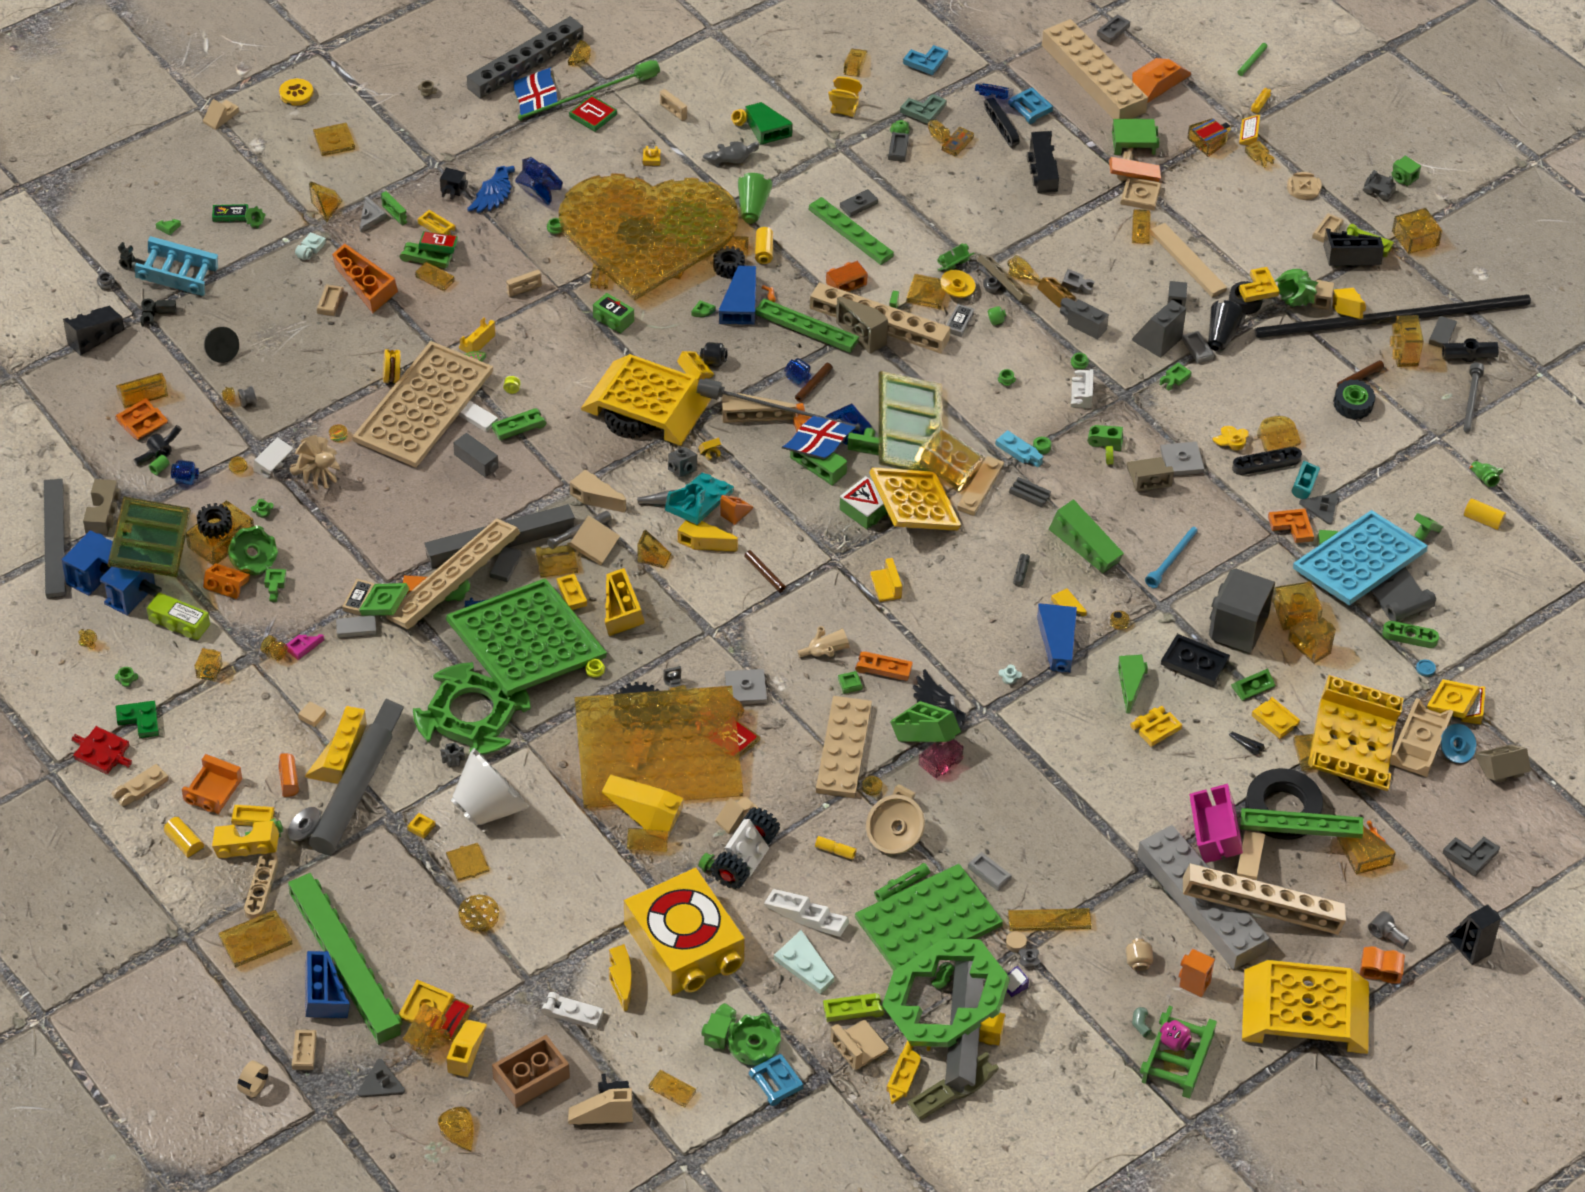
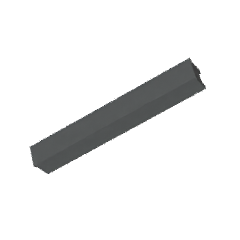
(531, 528)
(963, 1054)

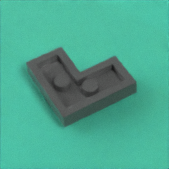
(1470, 858)

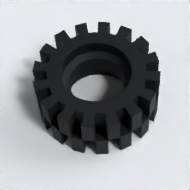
(728, 254)
(214, 512)

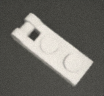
(572, 1011)

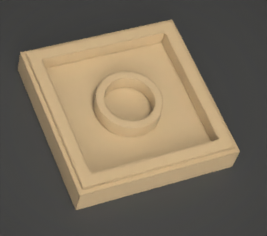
(1140, 193)
(594, 540)

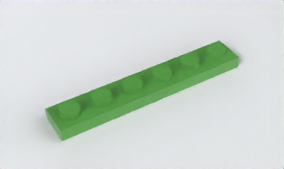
(851, 231)
(807, 325)
(1301, 823)

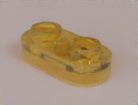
(938, 131)

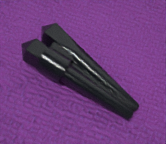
(1249, 744)

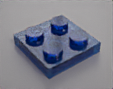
(999, 91)

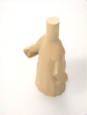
(826, 644)

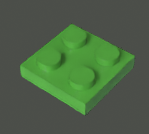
(384, 599)

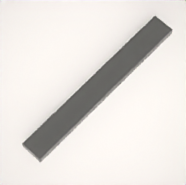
(54, 538)

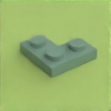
(923, 112)

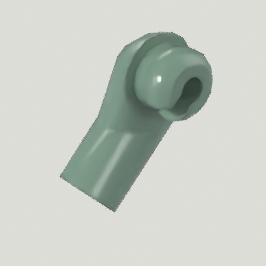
(1138, 1020)

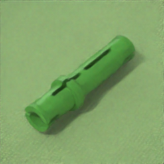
(919, 873)

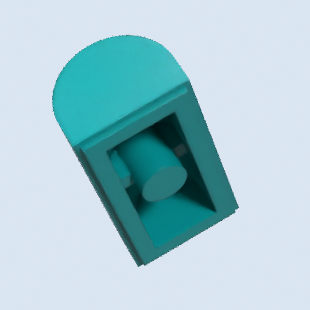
(1305, 480)

